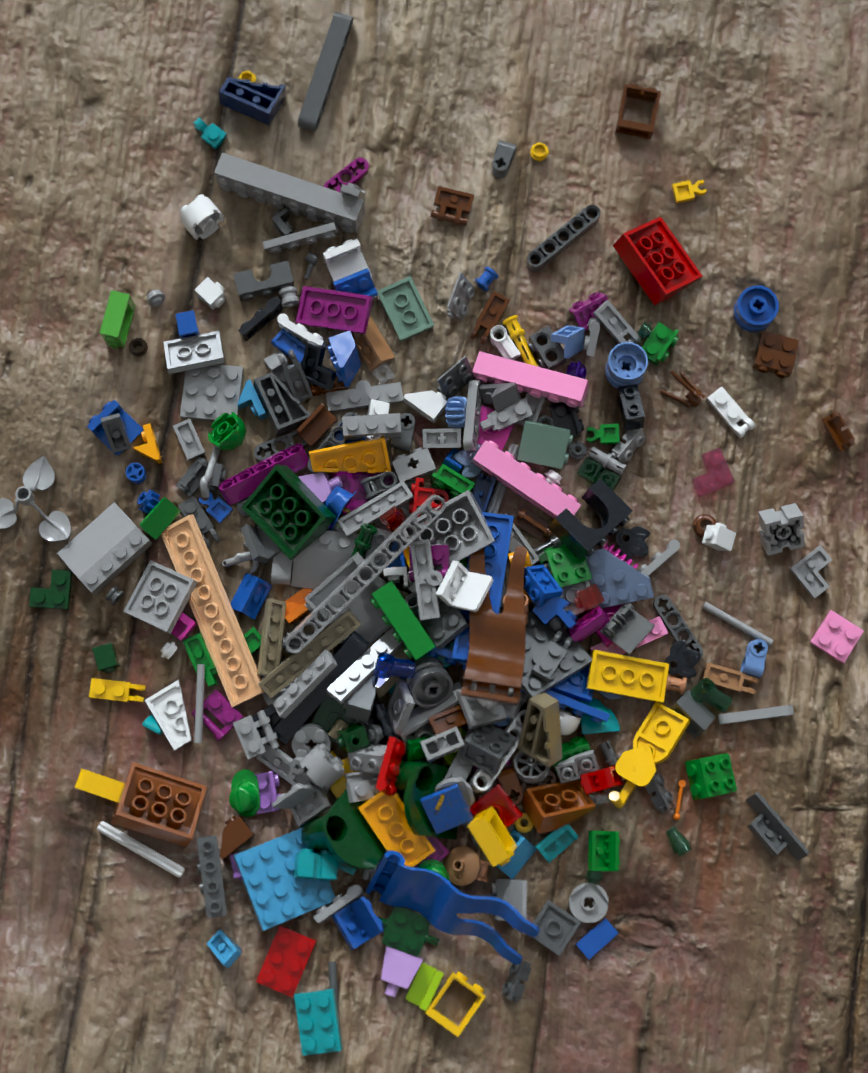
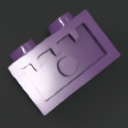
(267, 791)

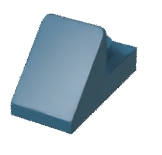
(250, 397)
(224, 948)

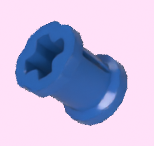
(486, 279)

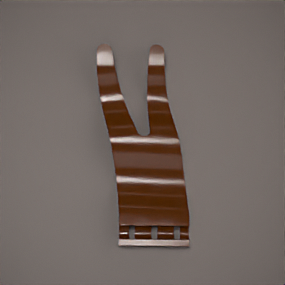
(497, 639)

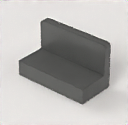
(259, 544)
(696, 712)

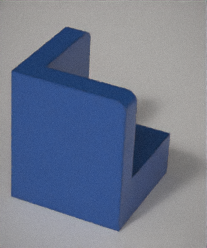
(187, 324)

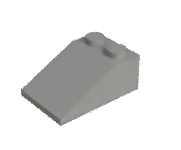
(512, 891)

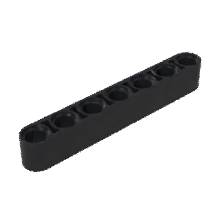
(344, 656)

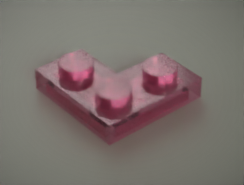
(717, 476)

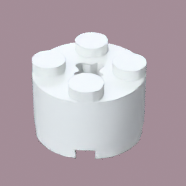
(201, 217)

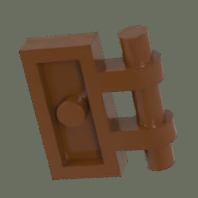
(453, 200)

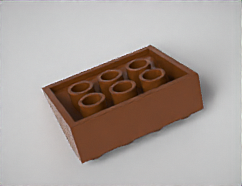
(159, 805)

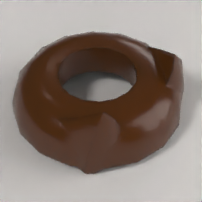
(696, 524)

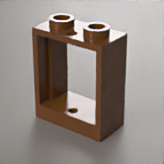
(636, 128)

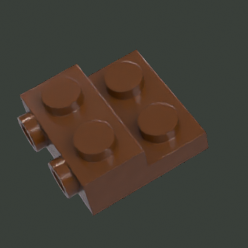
(775, 354)

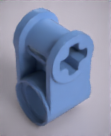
(754, 662)

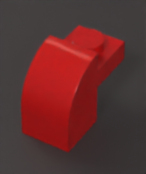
(600, 780)

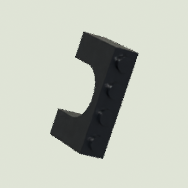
(582, 539)

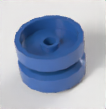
(756, 308)

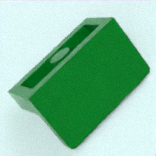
(159, 518)

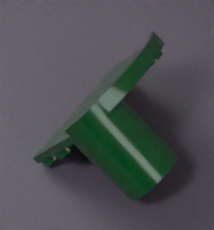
(419, 781)
(345, 835)

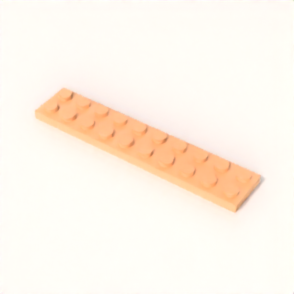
(213, 611)

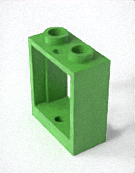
(117, 319)

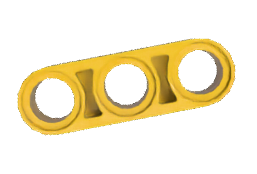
(99, 785)

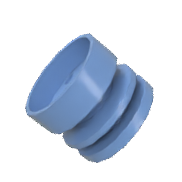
(627, 356)

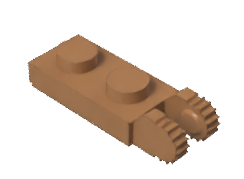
(729, 678)

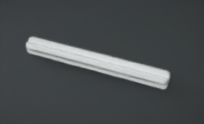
(140, 849)

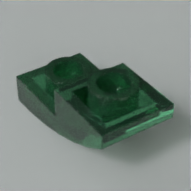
(594, 471)

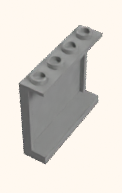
(362, 608)

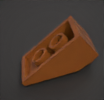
(556, 805)

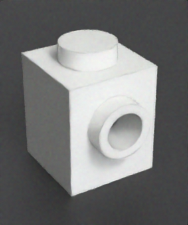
(211, 293)
(719, 537)

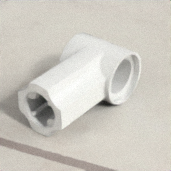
(505, 345)

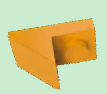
(151, 448)

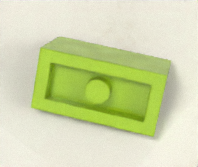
(424, 986)

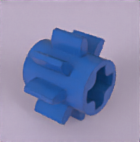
(148, 501)

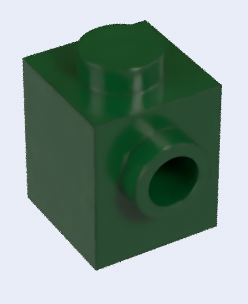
(352, 738)

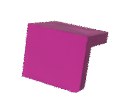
(183, 627)

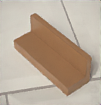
(372, 346)

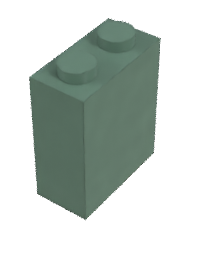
(544, 444)

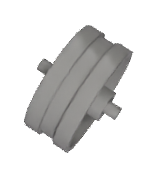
(532, 766)

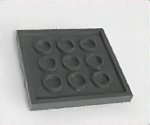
(537, 638)

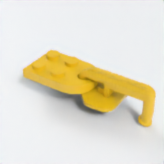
(658, 732)

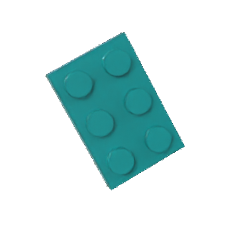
(318, 1022)

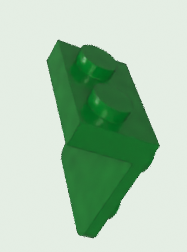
(451, 482)
(565, 566)
(710, 776)

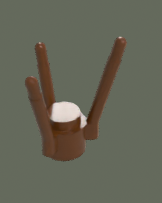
(694, 395)

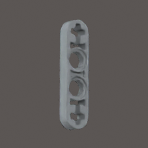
(472, 416)
(756, 714)

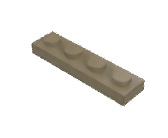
(271, 636)

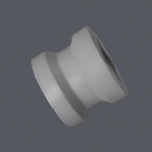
(289, 296)

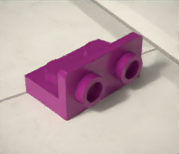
(584, 310)
(589, 624)

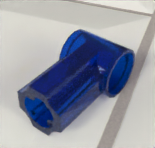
(388, 666)

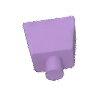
(321, 484)
(398, 969)

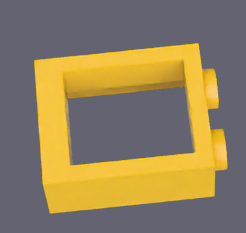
(493, 837)
(445, 1021)

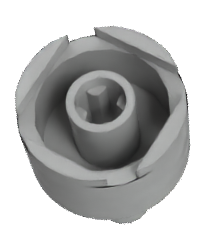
(322, 766)

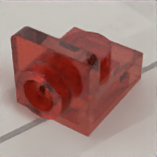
(393, 518)
(588, 598)

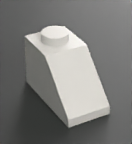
(427, 403)

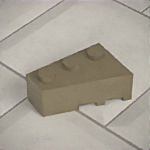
(542, 730)

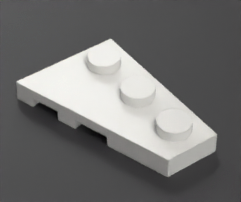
(171, 714)

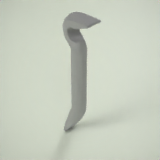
(209, 472)

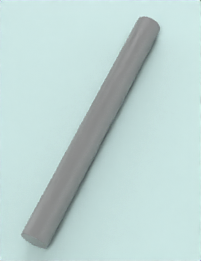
(736, 623)
(199, 703)

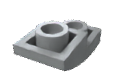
(577, 765)

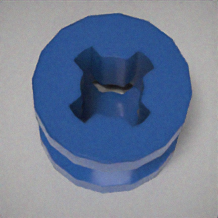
(134, 469)

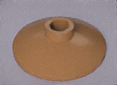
(469, 867)

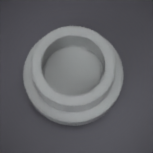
(155, 298)

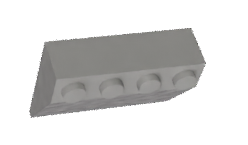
(459, 526)
(104, 549)
(322, 559)

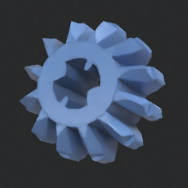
(456, 411)

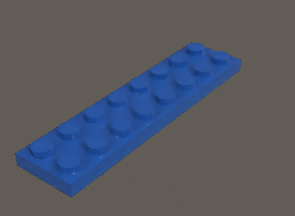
(495, 566)

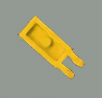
(114, 690)

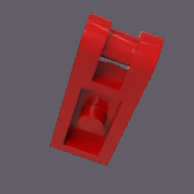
(390, 766)

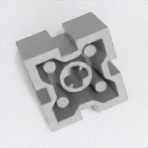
(781, 529)

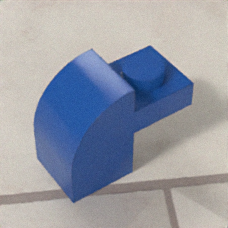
(556, 606)

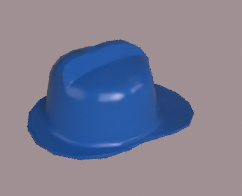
(337, 501)

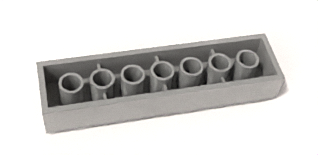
(289, 193)

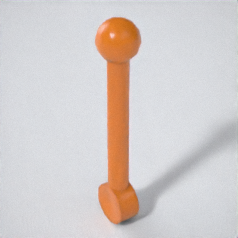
(682, 783)

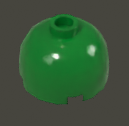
(227, 432)

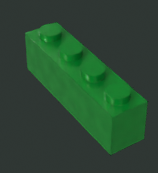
(402, 620)

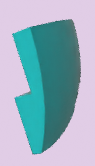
(591, 727)

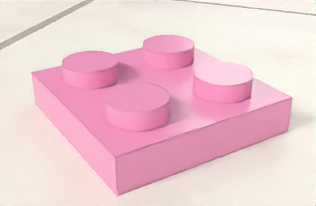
(836, 636)

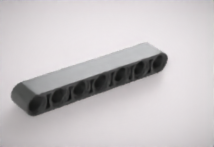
(325, 71)

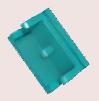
(556, 842)

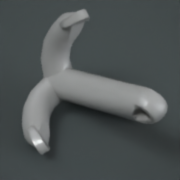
(242, 557)

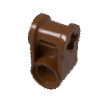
(510, 782)

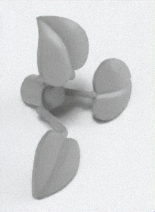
(40, 477)

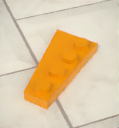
(354, 457)

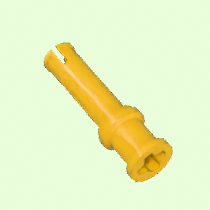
(515, 335)

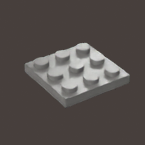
(211, 392)
(160, 596)

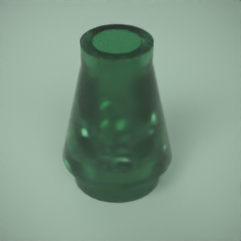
(678, 842)

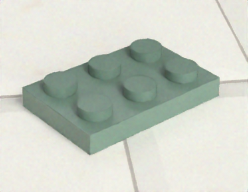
(405, 309)

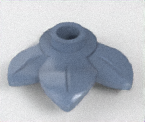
(464, 458)

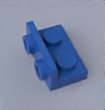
(357, 283)
(540, 584)

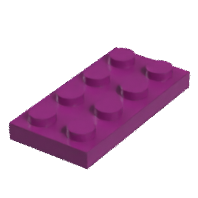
(334, 310)

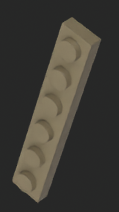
(298, 662)

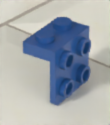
(95, 426)
(358, 922)

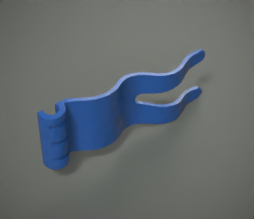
(441, 902)

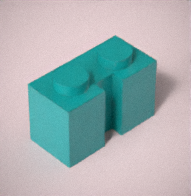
(315, 866)

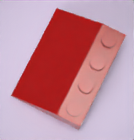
(657, 260)

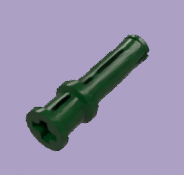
(363, 541)

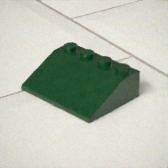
(288, 511)

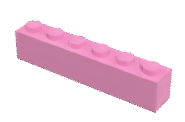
(531, 379)
(523, 481)

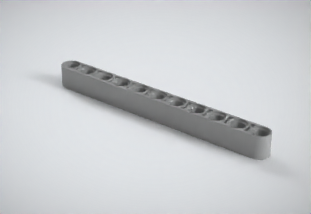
(360, 582)

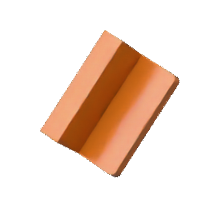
(295, 606)

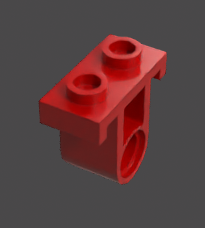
(422, 494)

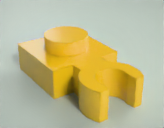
(685, 191)

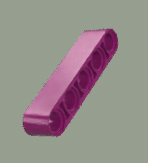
(246, 482)

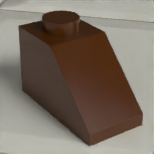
(234, 836)

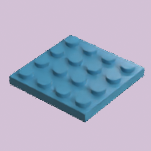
(271, 881)

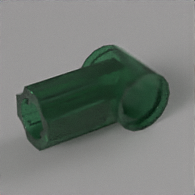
(706, 691)

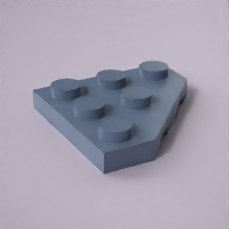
(617, 579)

